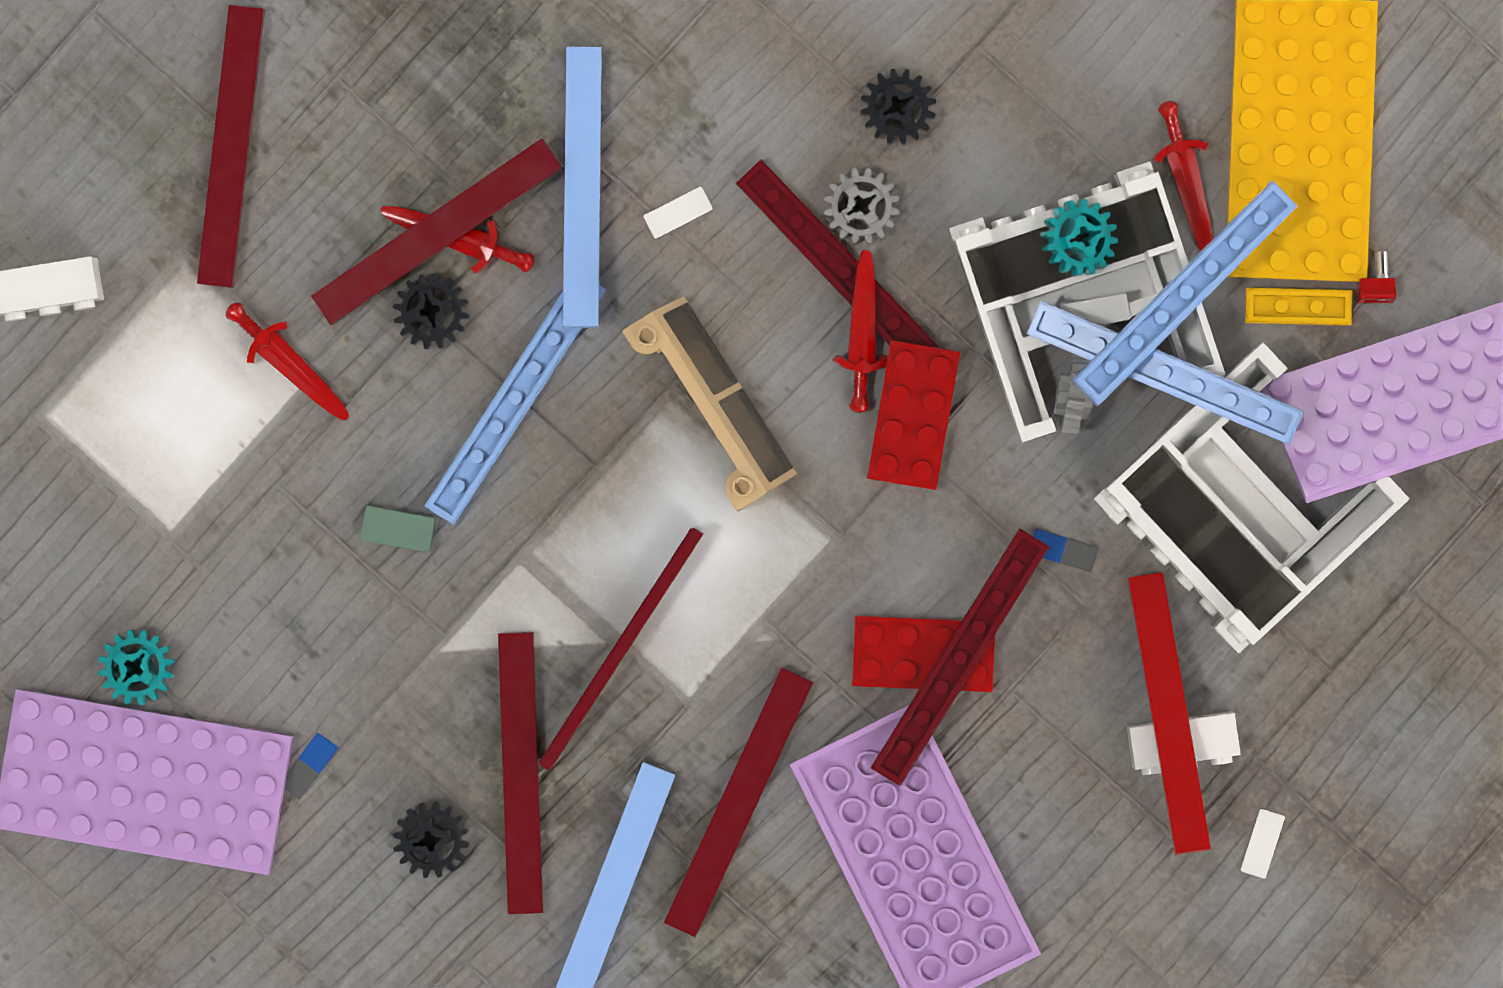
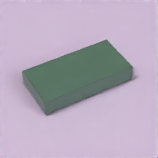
(398, 529)

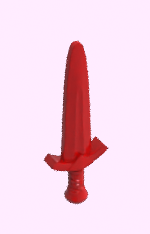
(1186, 174)
(474, 243)
(862, 333)
(286, 360)

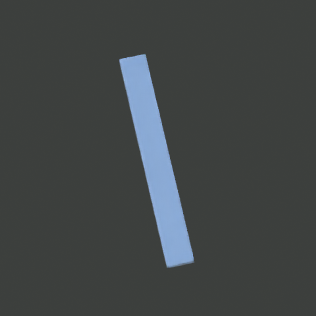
(582, 187)
(1183, 293)
(1172, 375)
(503, 415)
(616, 877)

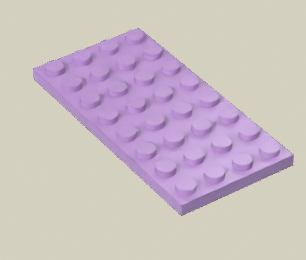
(1396, 403)
(143, 781)
(915, 863)

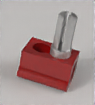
(1377, 289)

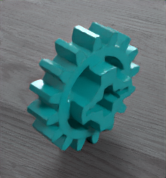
(1083, 252)
(149, 676)

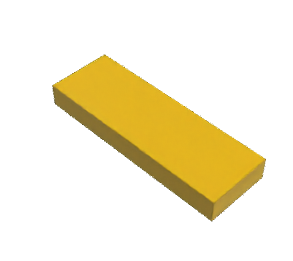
(1298, 306)

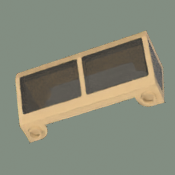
(718, 396)

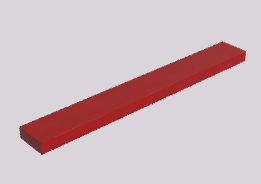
(1169, 714)

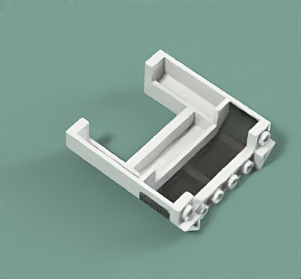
(1013, 274)
(1230, 524)

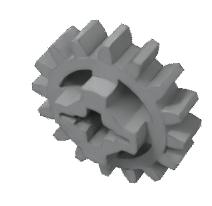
(852, 192)
(1070, 400)

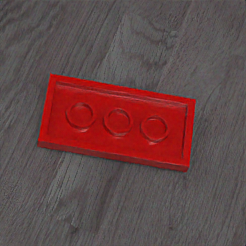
(913, 414)
(903, 651)

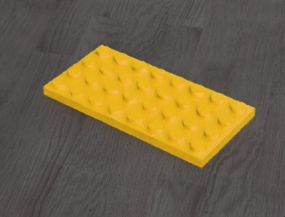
(1308, 126)

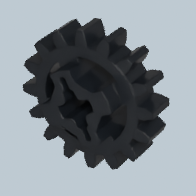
(906, 121)
(416, 315)
(426, 824)

